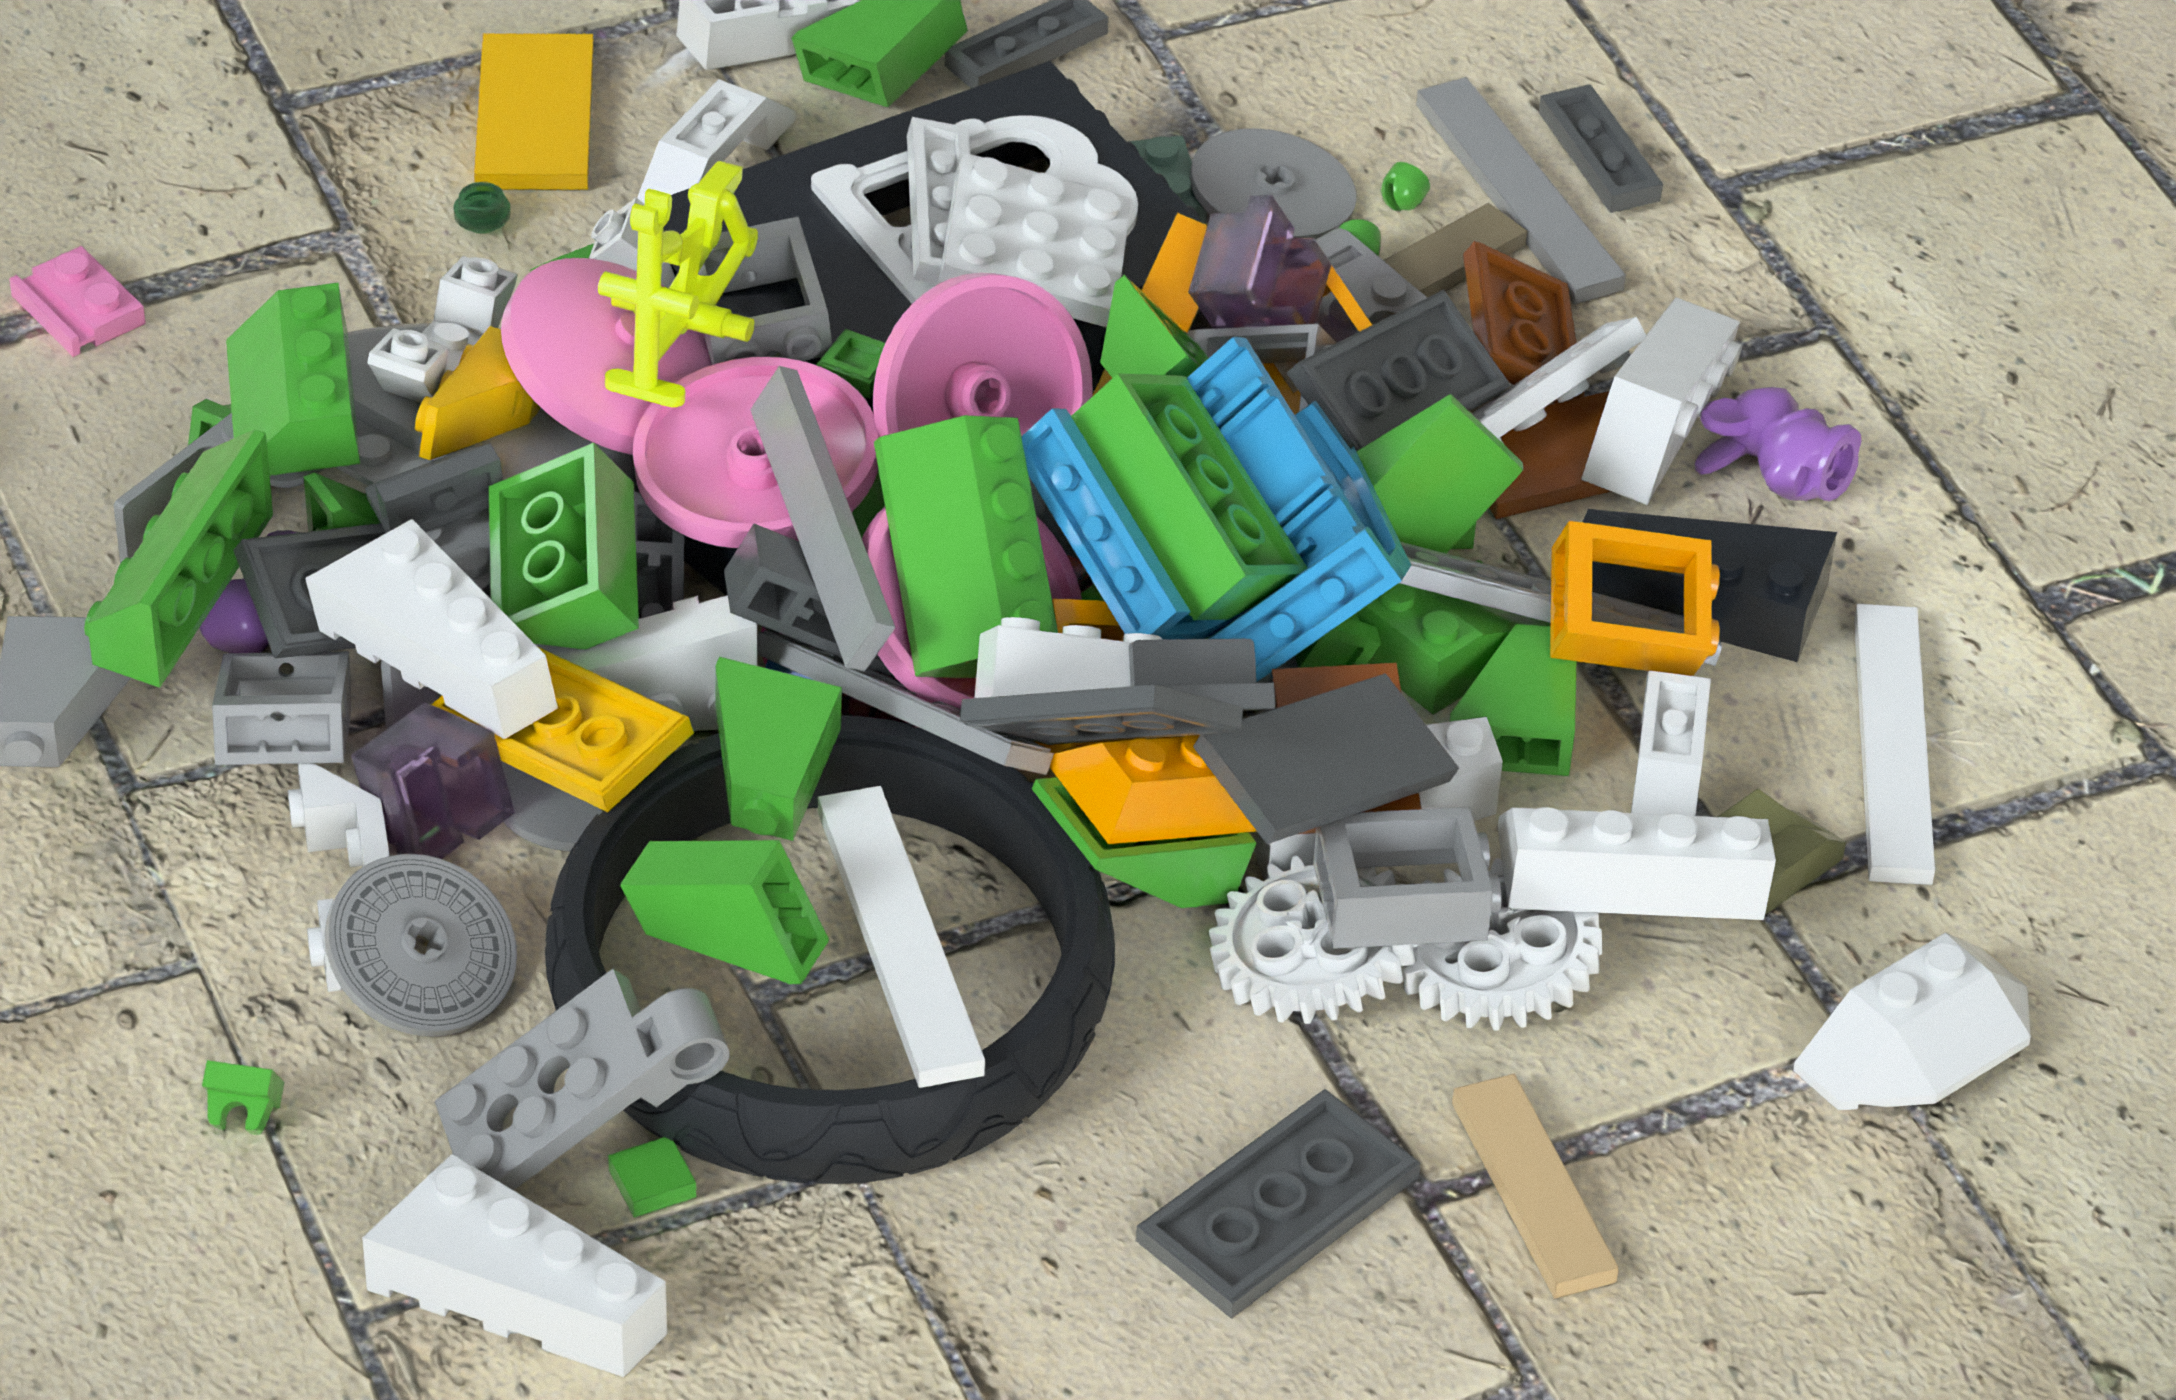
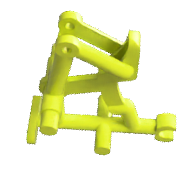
(691, 298)

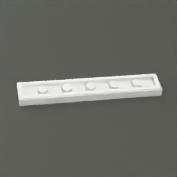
(1893, 745)
(901, 937)

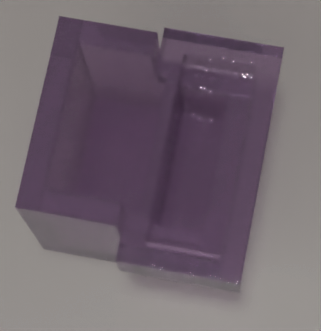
(1257, 271)
(435, 781)

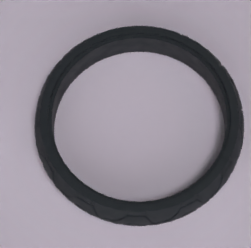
(886, 1127)

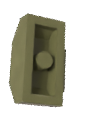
(1799, 844)

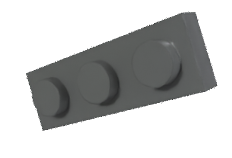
(1026, 41)
(1600, 148)

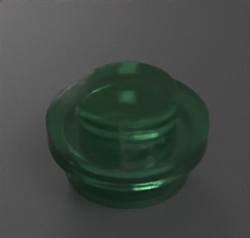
(482, 208)

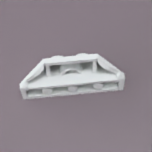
(1919, 1029)

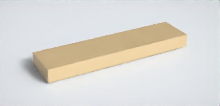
(1535, 1186)

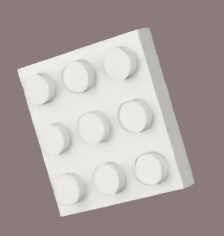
(1039, 231)

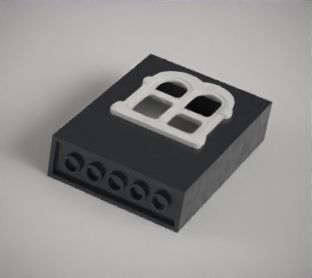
(861, 175)

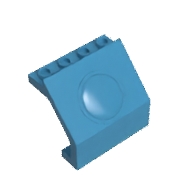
(1266, 443)
(1338, 581)

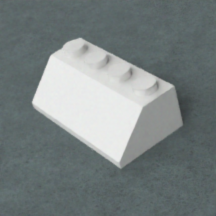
(1636, 863)

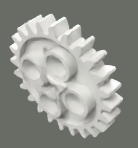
(1281, 954)
(1518, 970)

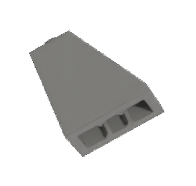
(49, 690)

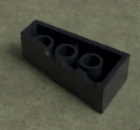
(1766, 582)

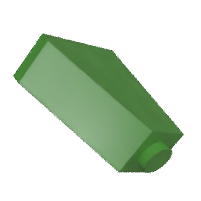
(878, 46)
(1526, 703)
(773, 743)
(728, 903)

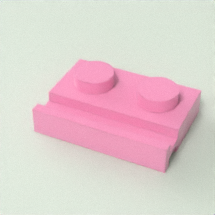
(77, 300)

